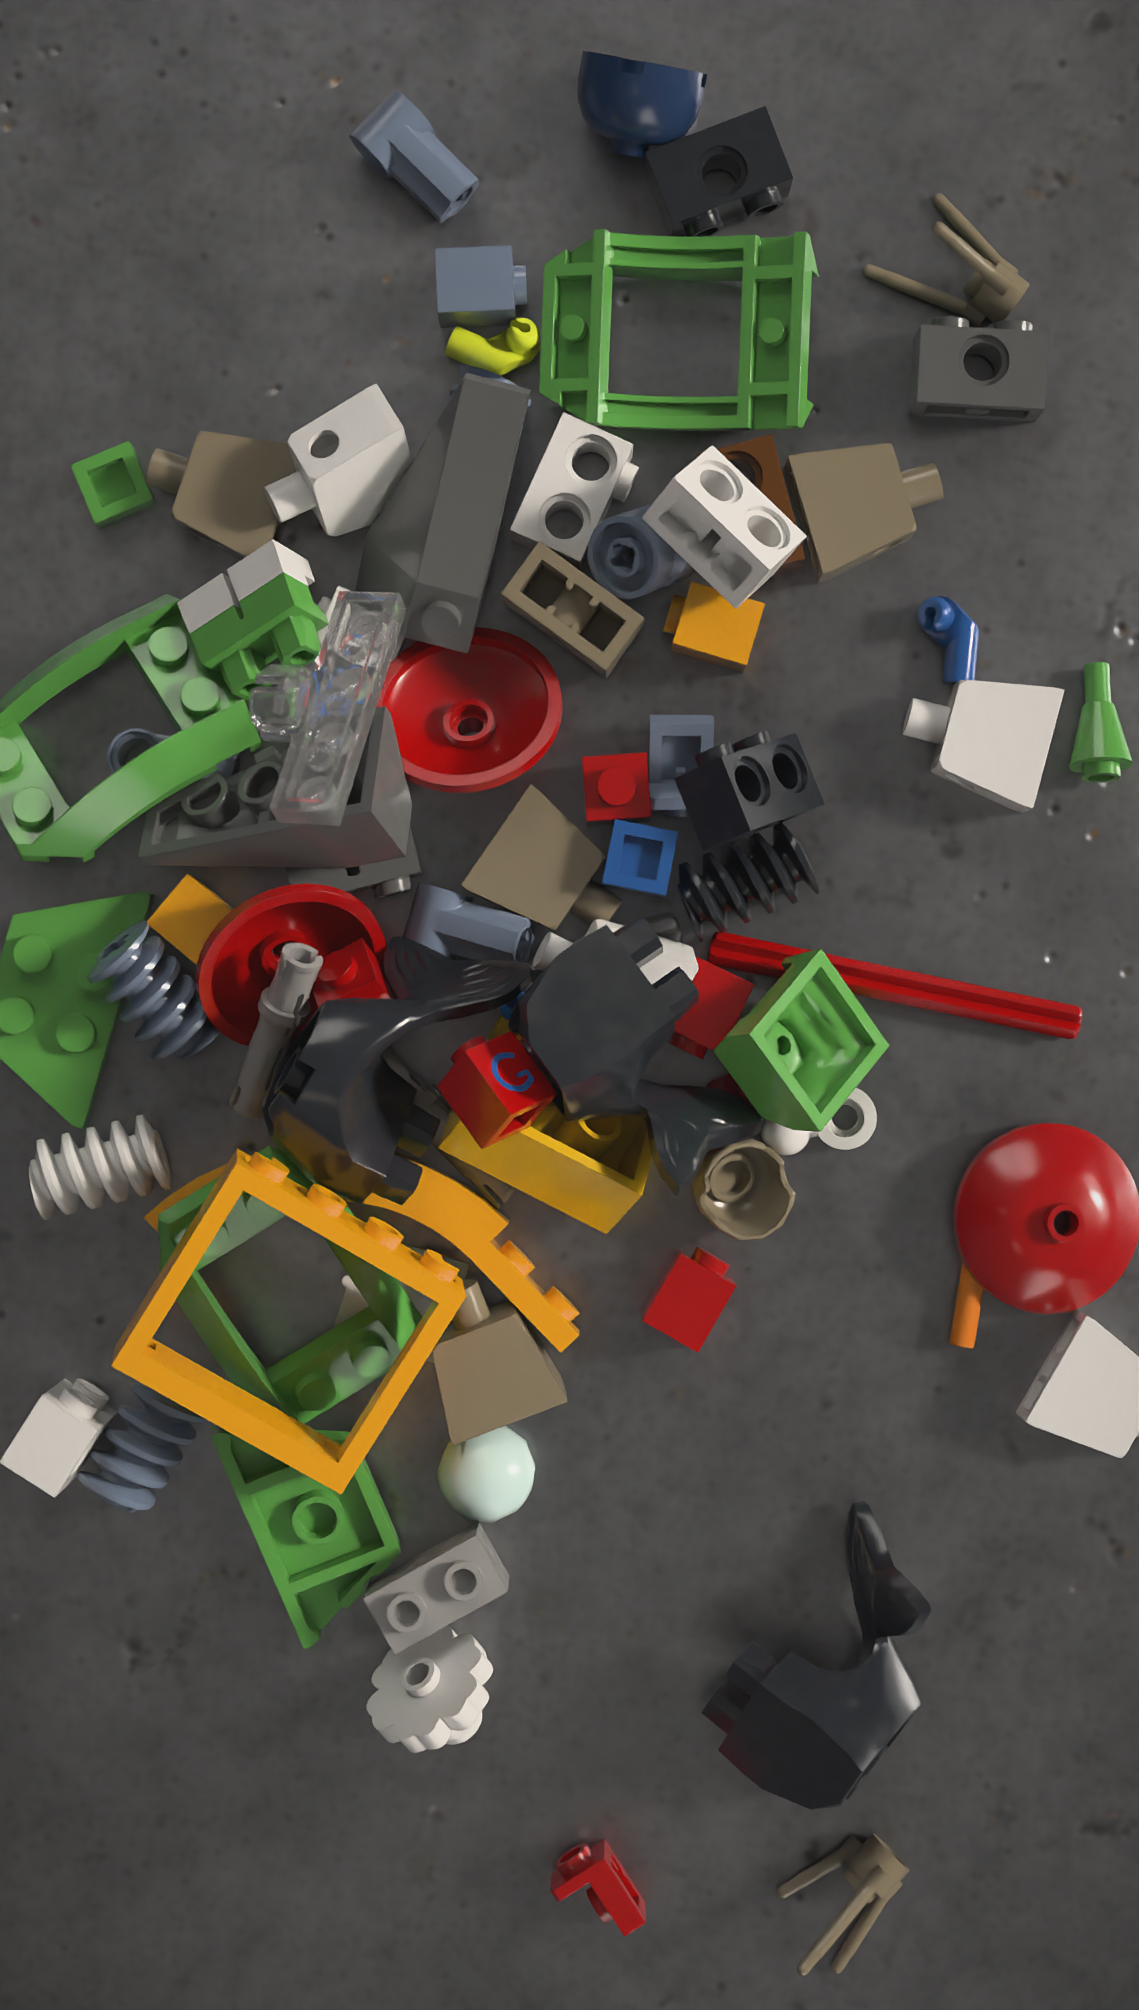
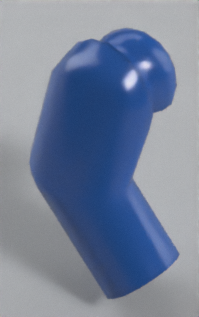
(954, 633)

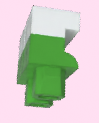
(255, 617)

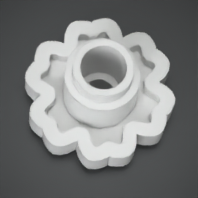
(431, 1691)

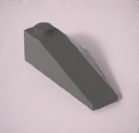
(446, 514)
(233, 826)

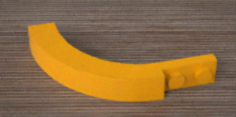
(470, 1224)

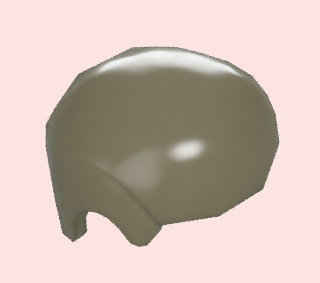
(743, 1190)

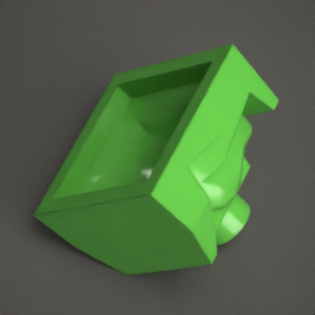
(802, 1045)

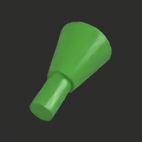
(1099, 743)

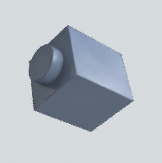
(478, 286)

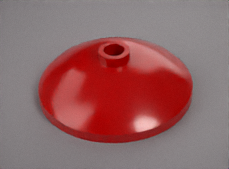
(494, 689)
(245, 950)
(1010, 1208)

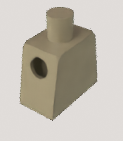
(223, 489)
(856, 503)
(542, 867)
(492, 1368)

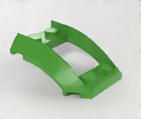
(772, 330)
(194, 697)
(326, 1367)

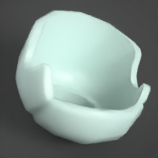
(487, 1475)

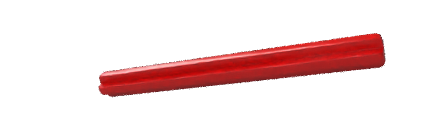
(907, 987)

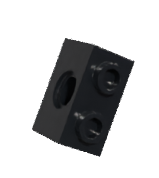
(740, 145)

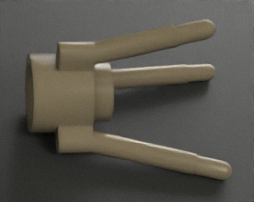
(992, 287)
(873, 1875)

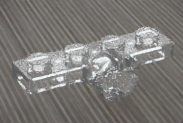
(328, 707)

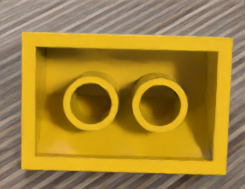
(577, 1166)

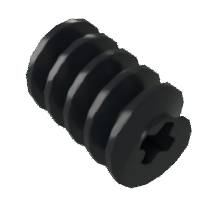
(744, 879)

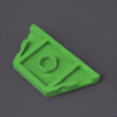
(50, 1015)
(311, 1537)

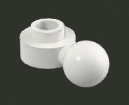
(789, 1141)

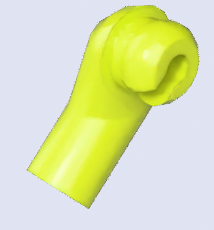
(499, 353)

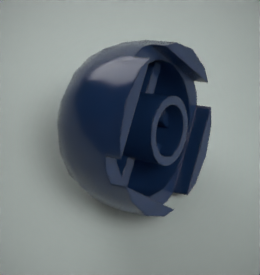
(637, 101)

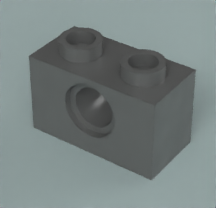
(946, 390)

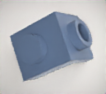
(672, 750)

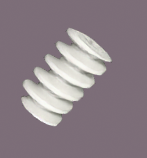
(97, 1168)

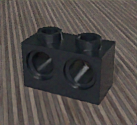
(747, 787)

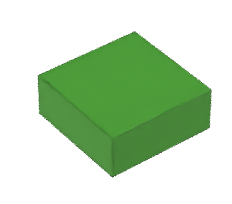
(113, 484)

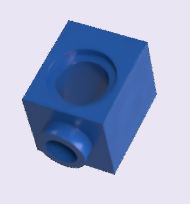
(639, 859)

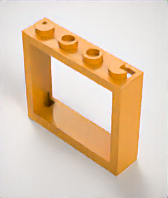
(237, 1409)

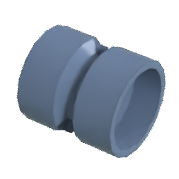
(632, 557)

